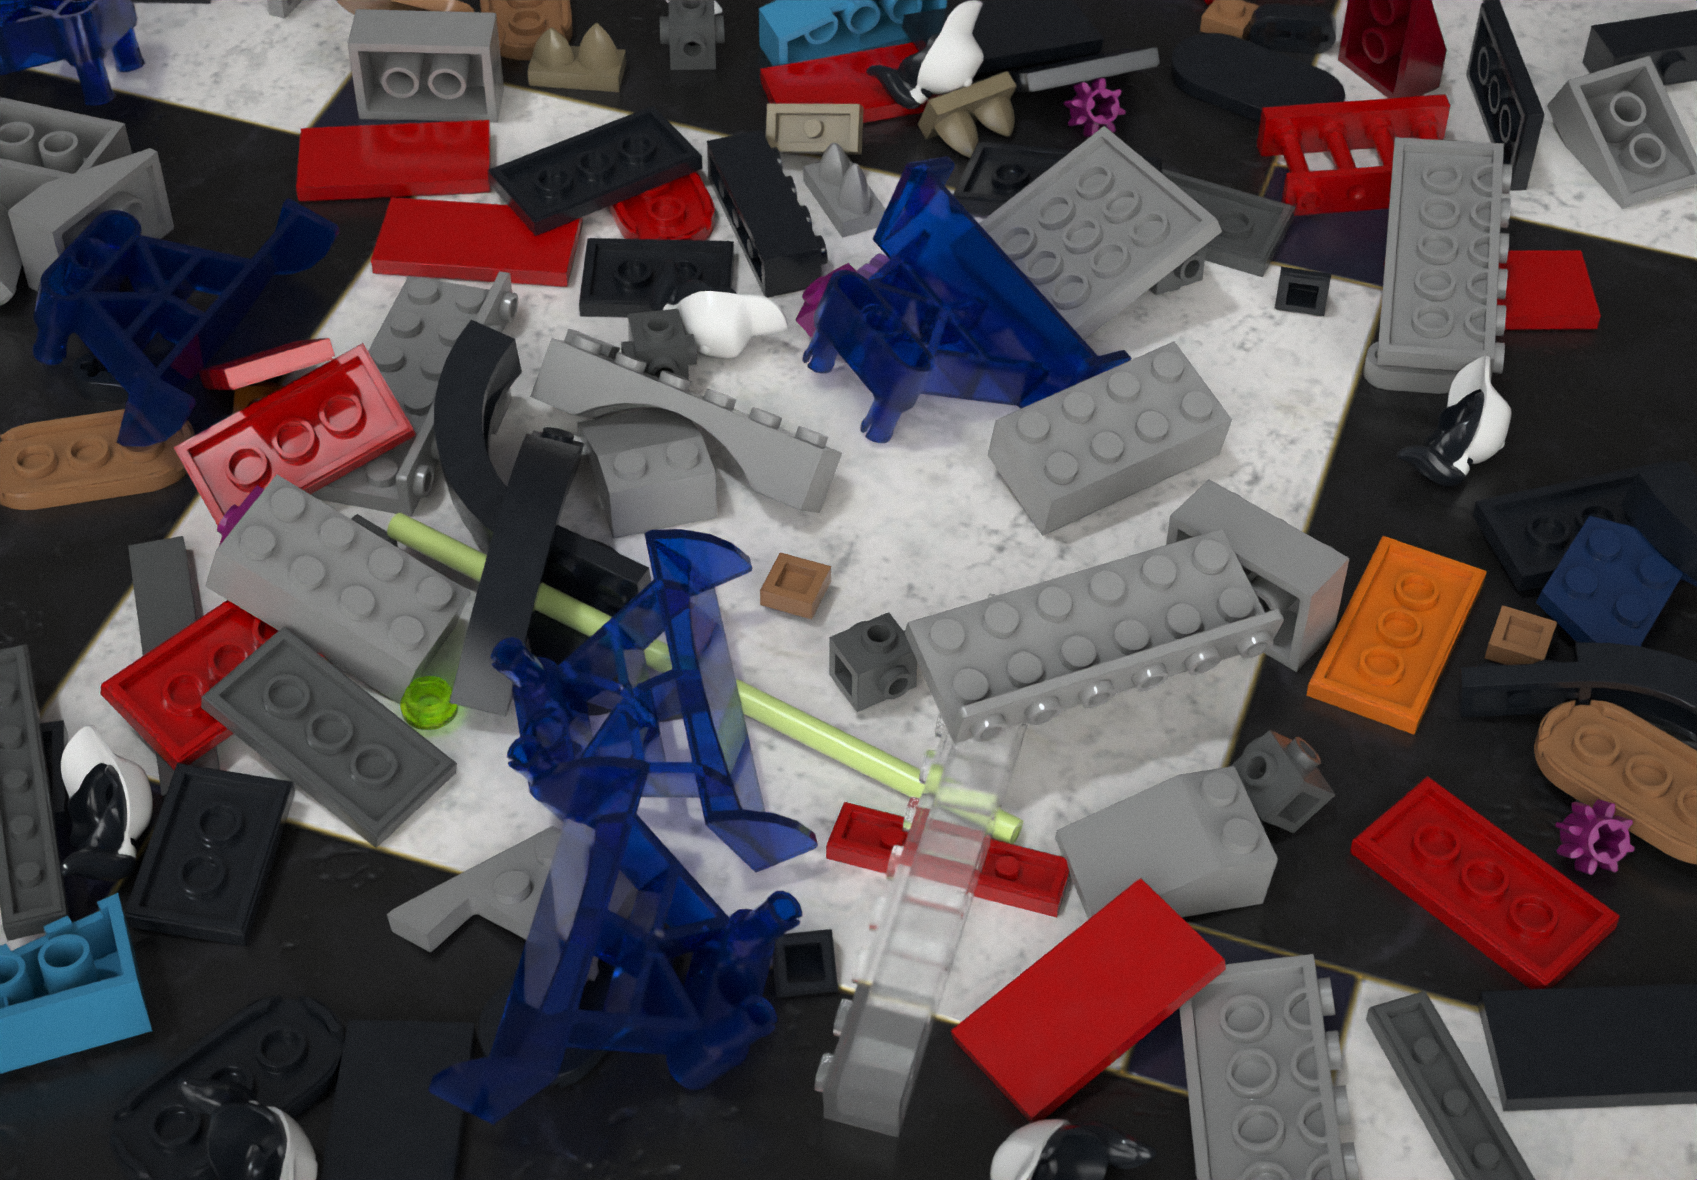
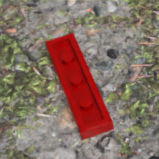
(1009, 875)

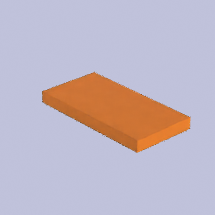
(1397, 634)

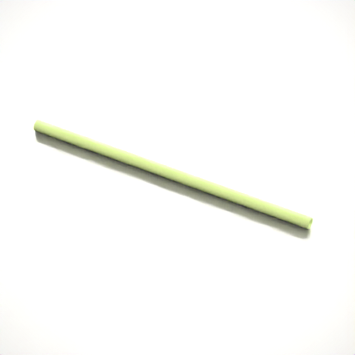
(754, 702)

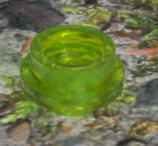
(428, 703)

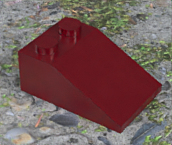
(1394, 45)

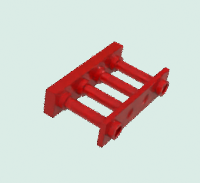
(1337, 130)

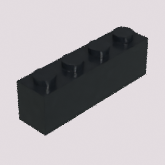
(1665, 38)
(765, 213)

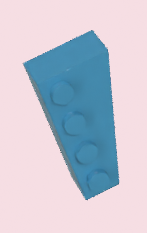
(826, 28)
(70, 989)

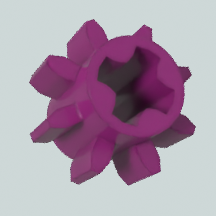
(1084, 101)
(1594, 836)

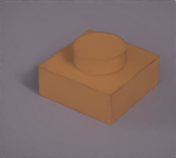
(1228, 18)
(795, 585)
(1519, 637)

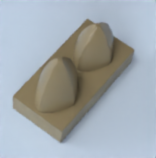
(590, 66)
(955, 112)
(814, 127)

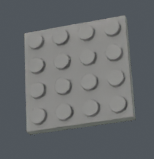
(1099, 230)

